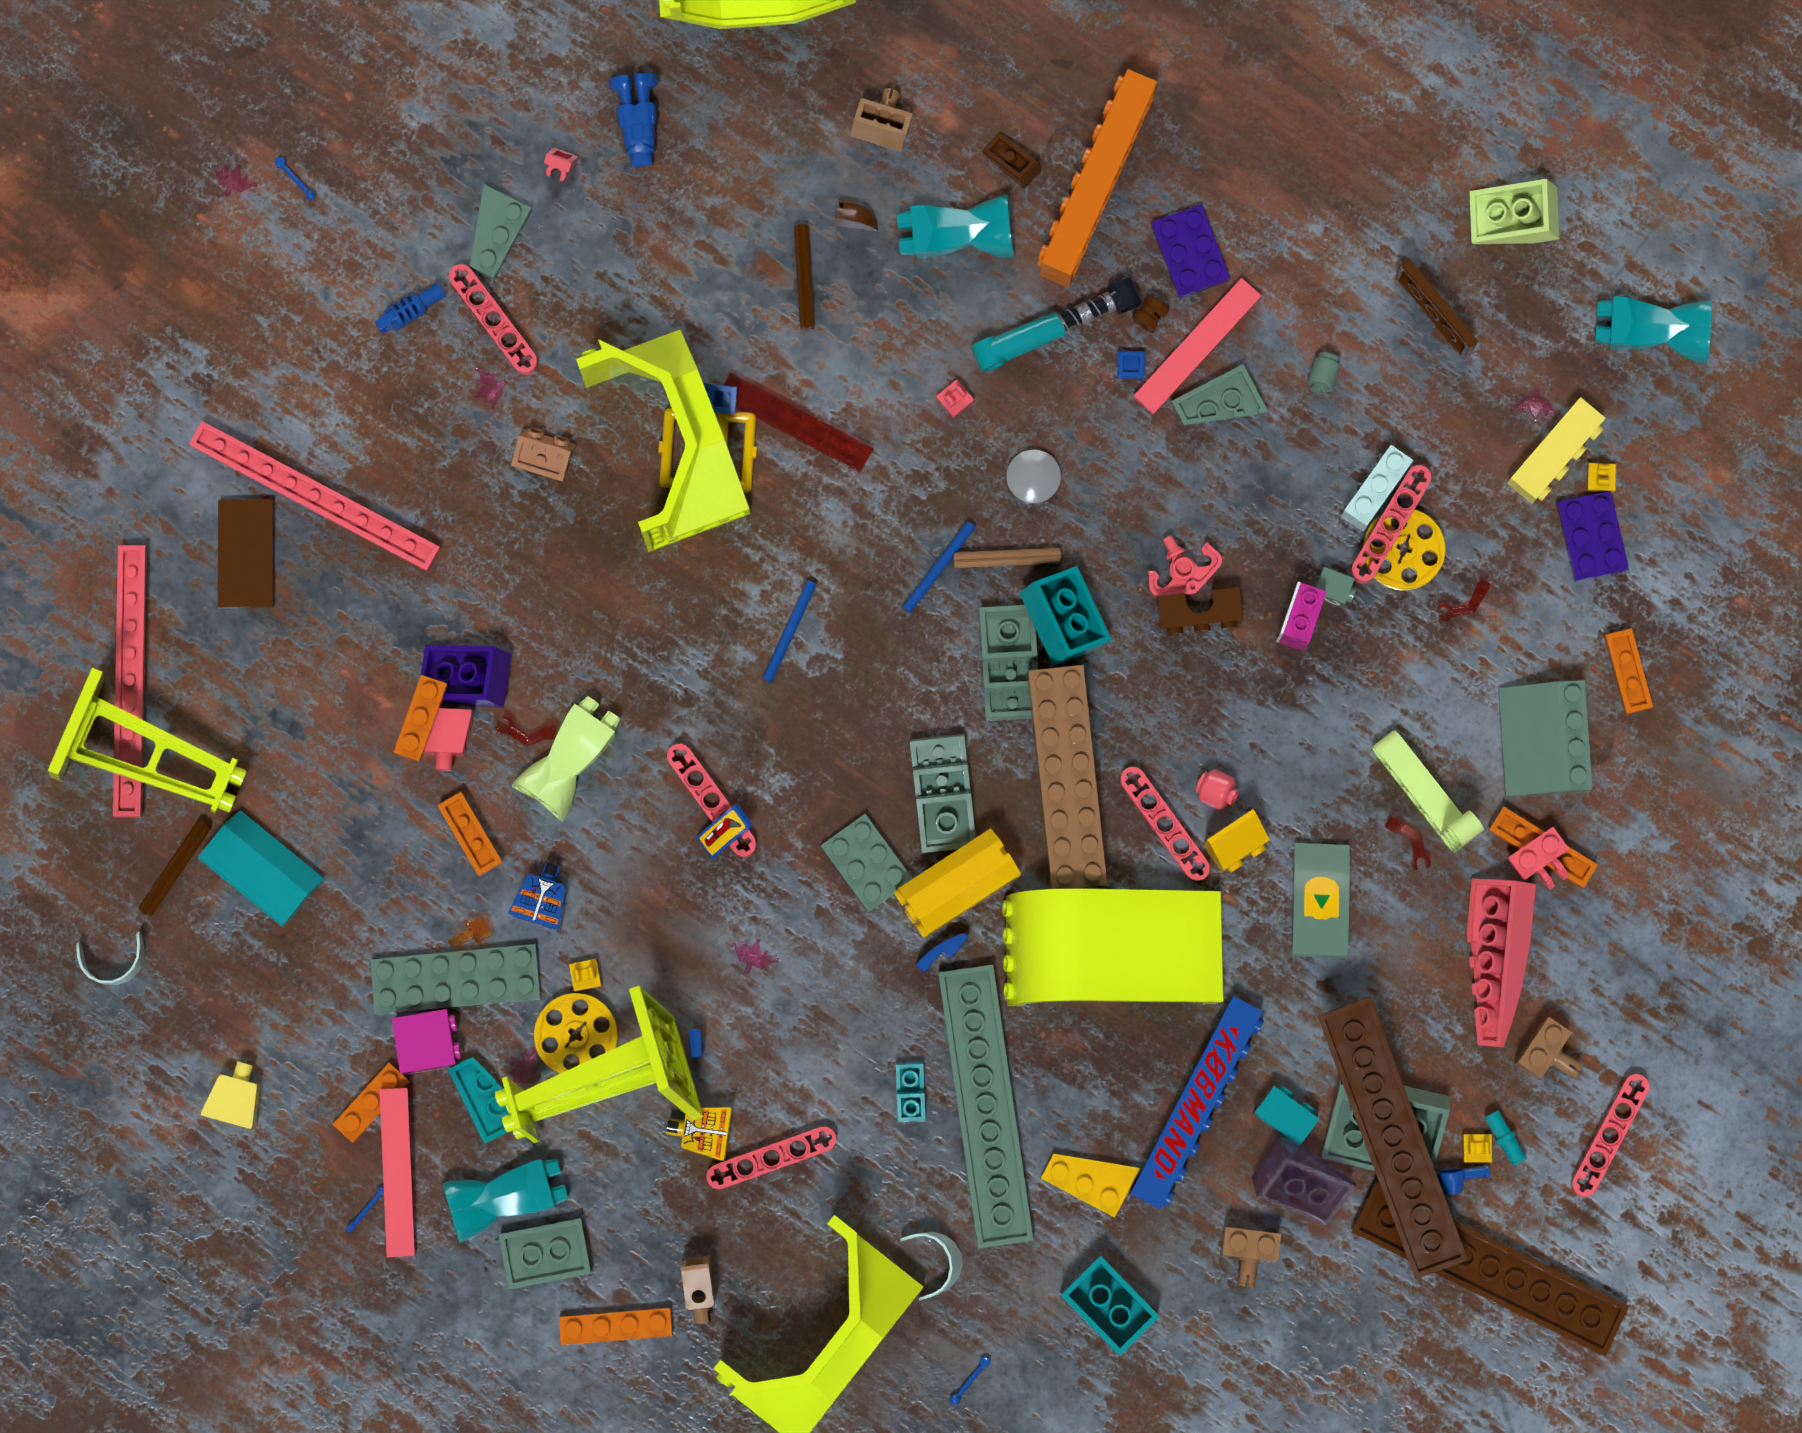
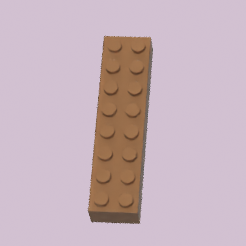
(1066, 778)

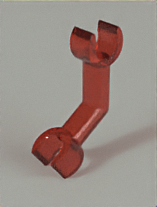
(1471, 607)
(544, 734)
(1417, 845)

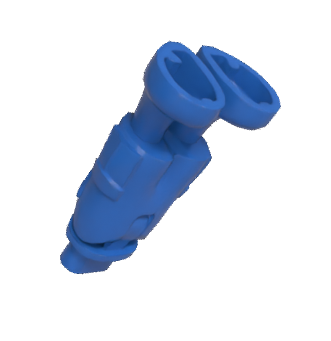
(637, 120)

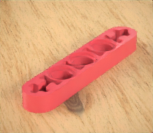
(490, 306)
(1389, 537)
(706, 787)
(1162, 810)
(1613, 1121)
(757, 1158)

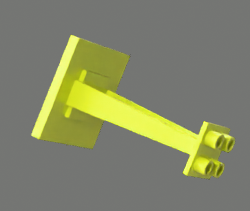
(90, 706)
(639, 1063)

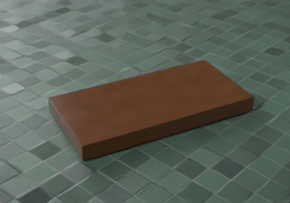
(1436, 309)
(246, 554)

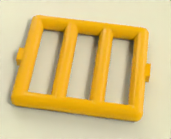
(723, 419)

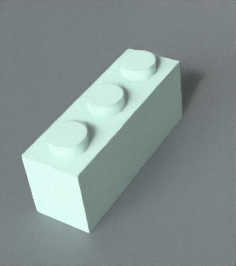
(1377, 488)

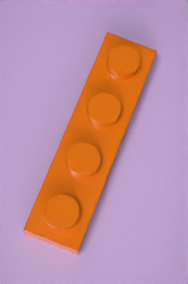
(1520, 832)
(615, 1326)

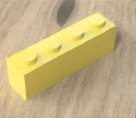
(1556, 450)

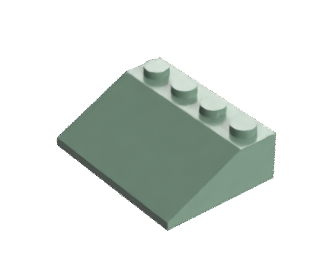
(1545, 739)
(1344, 1140)

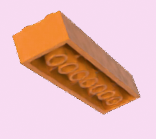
(1099, 175)

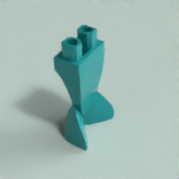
(947, 230)
(1647, 326)
(516, 1193)

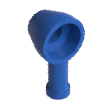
(1453, 1179)

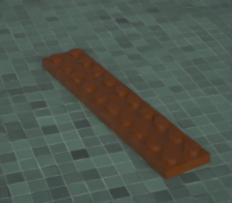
(1392, 1137)
(1511, 1281)

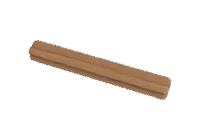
(1007, 557)

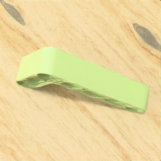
(1426, 793)

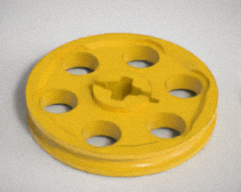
(1411, 560)
(572, 1021)

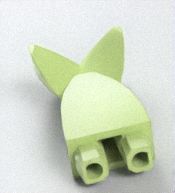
(574, 749)

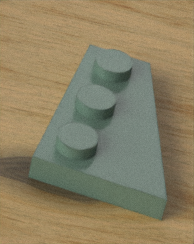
(496, 231)
(1220, 399)

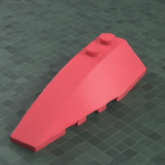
(1500, 944)

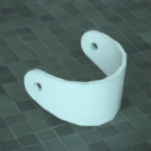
(127, 976)
(954, 1256)

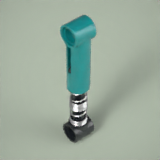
(995, 351)

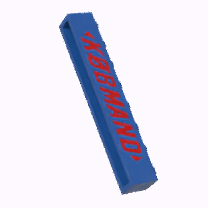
(1196, 1103)

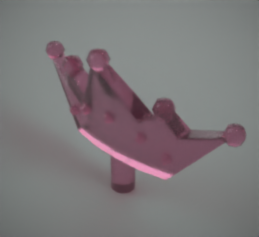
(232, 180)
(489, 388)
(1535, 406)
(752, 956)
(525, 1068)

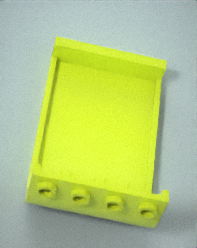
(1113, 946)

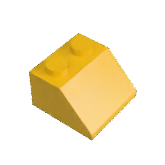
(1237, 841)

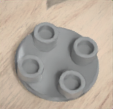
(1033, 476)

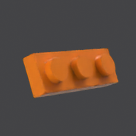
(1628, 671)
(420, 718)
(470, 834)
(366, 1106)

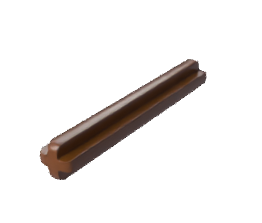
(804, 278)
(174, 868)

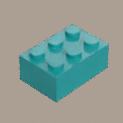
(1065, 616)
(1109, 1306)

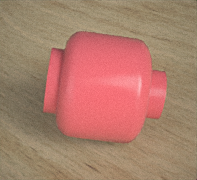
(1217, 789)

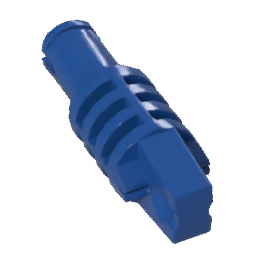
(409, 309)

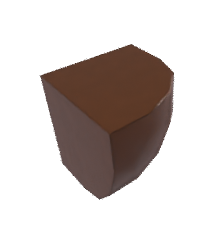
(855, 215)

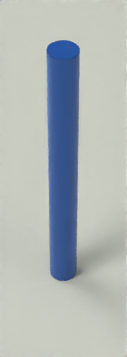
(938, 567)
(789, 631)

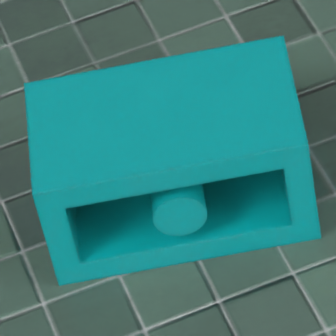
(1286, 1115)

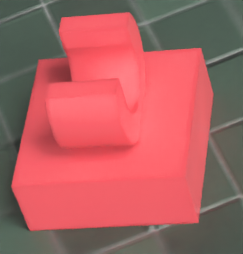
(561, 160)
(955, 399)

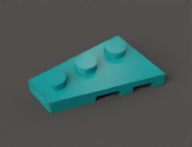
(478, 1096)

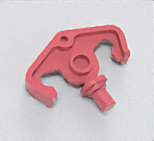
(1185, 573)

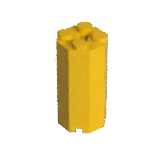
(957, 883)

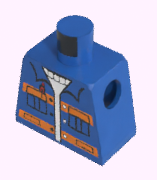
(541, 899)

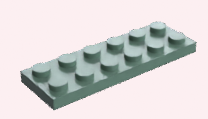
(455, 979)

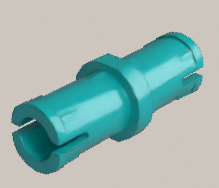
(1505, 1138)

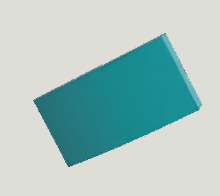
(910, 1091)

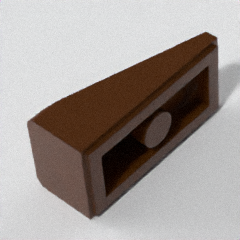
(1012, 160)

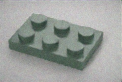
(866, 863)
(545, 1254)

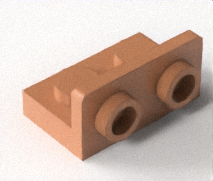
(543, 454)

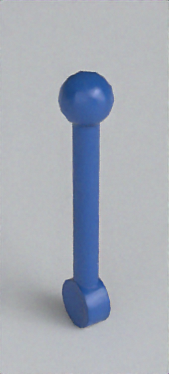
(281, 163)
(380, 1192)
(984, 1363)

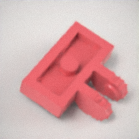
(1538, 854)

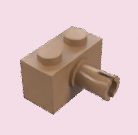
(881, 122)
(1546, 1050)
(1250, 1249)

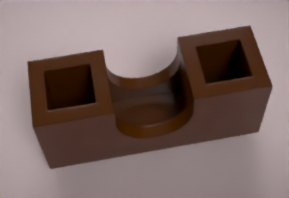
(1176, 616)

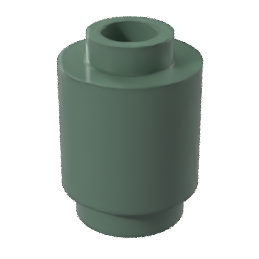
(1324, 373)

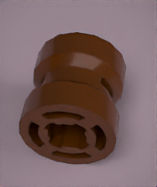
(1150, 314)

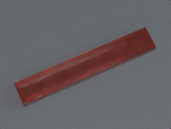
(800, 425)

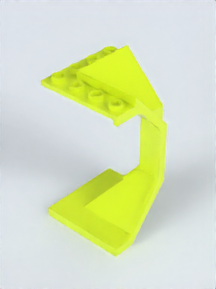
(746, 13)
(706, 482)
(876, 1301)

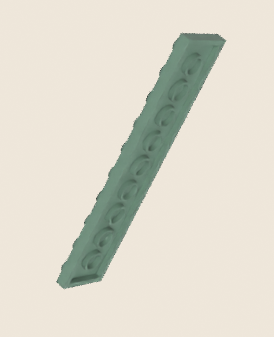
(985, 1106)

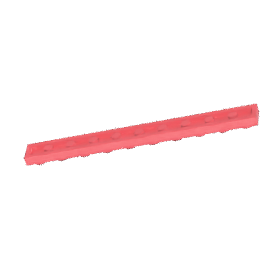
(314, 496)
(130, 673)

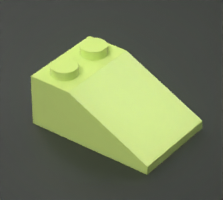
(1515, 213)

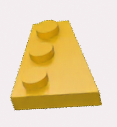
(1091, 1181)

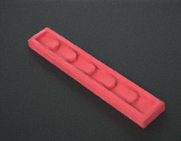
(1197, 346)
(397, 1172)

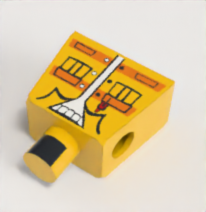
(704, 1135)

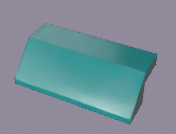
(260, 868)

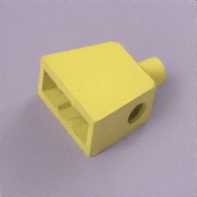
(234, 1098)

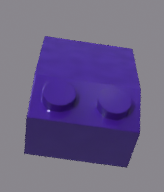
(473, 673)

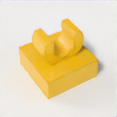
(1601, 477)
(585, 975)
(1477, 1148)

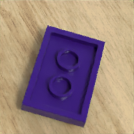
(1190, 251)
(1592, 536)

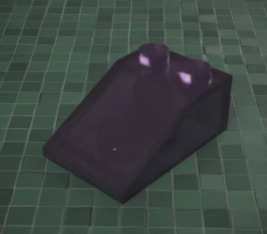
(1301, 1182)

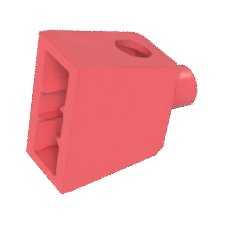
(449, 736)

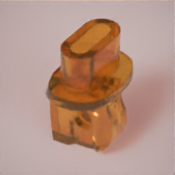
(476, 930)

